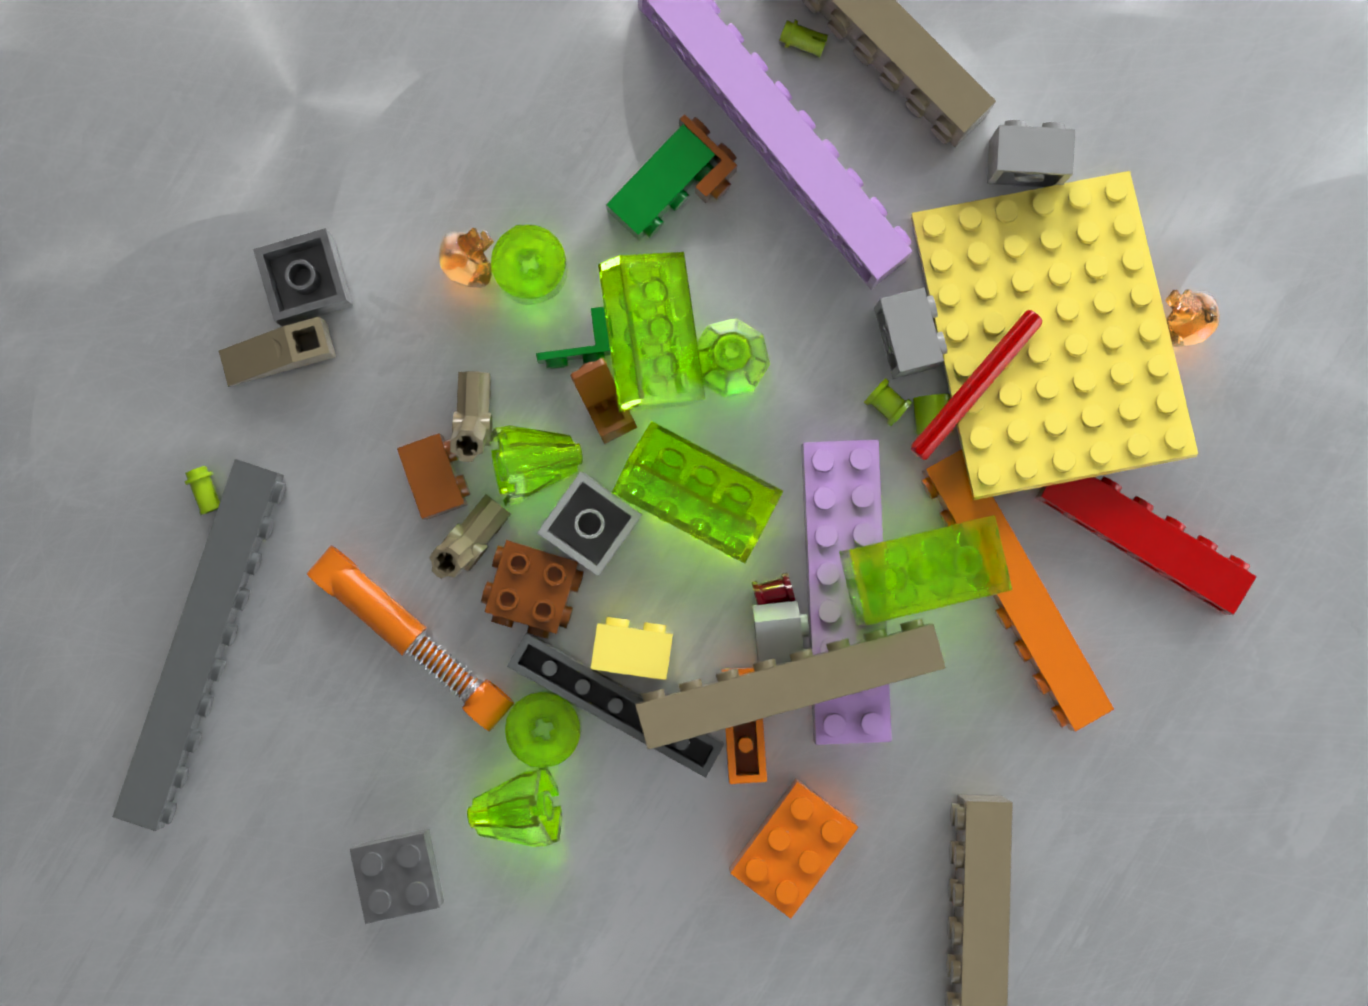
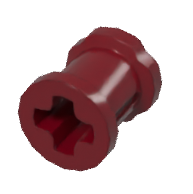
(774, 591)

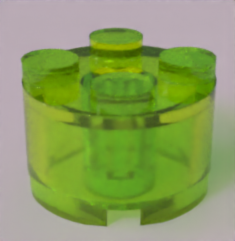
(522, 244)
(537, 749)

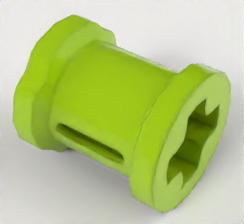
(888, 402)

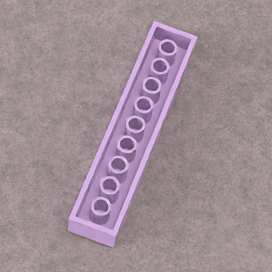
(781, 135)

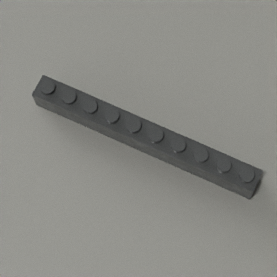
(199, 646)

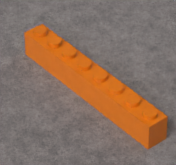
(1028, 607)

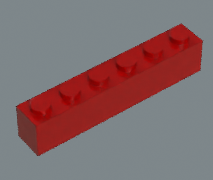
(1152, 540)

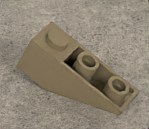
(278, 351)

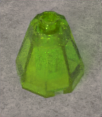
(732, 375)
(531, 461)
(519, 810)

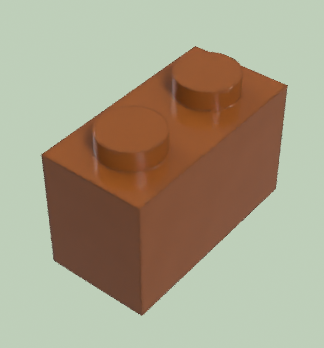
(433, 476)

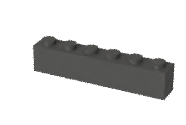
(604, 699)

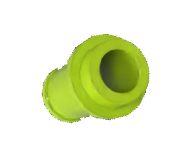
(803, 38)
(203, 489)

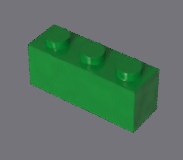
(661, 183)

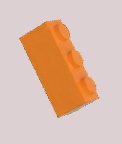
(746, 749)

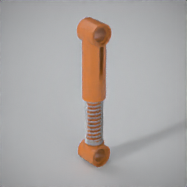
(406, 634)

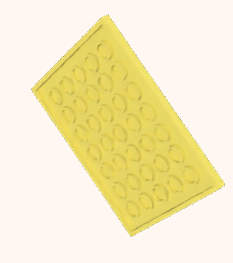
(1099, 374)

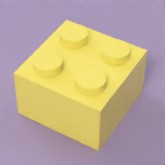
(631, 649)

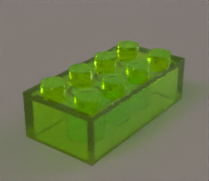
(651, 331)
(697, 492)
(925, 570)

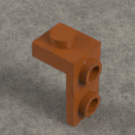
(716, 181)
(599, 396)

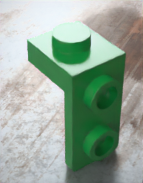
(559, 358)

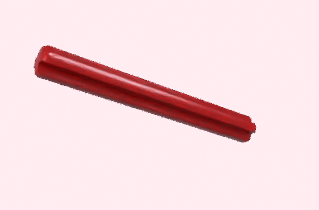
(976, 384)

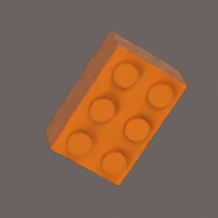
(793, 848)

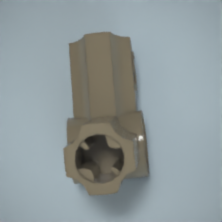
(472, 419)
(468, 540)

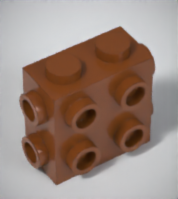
(531, 589)

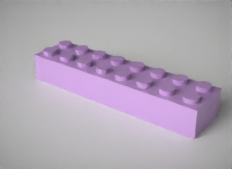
(841, 514)

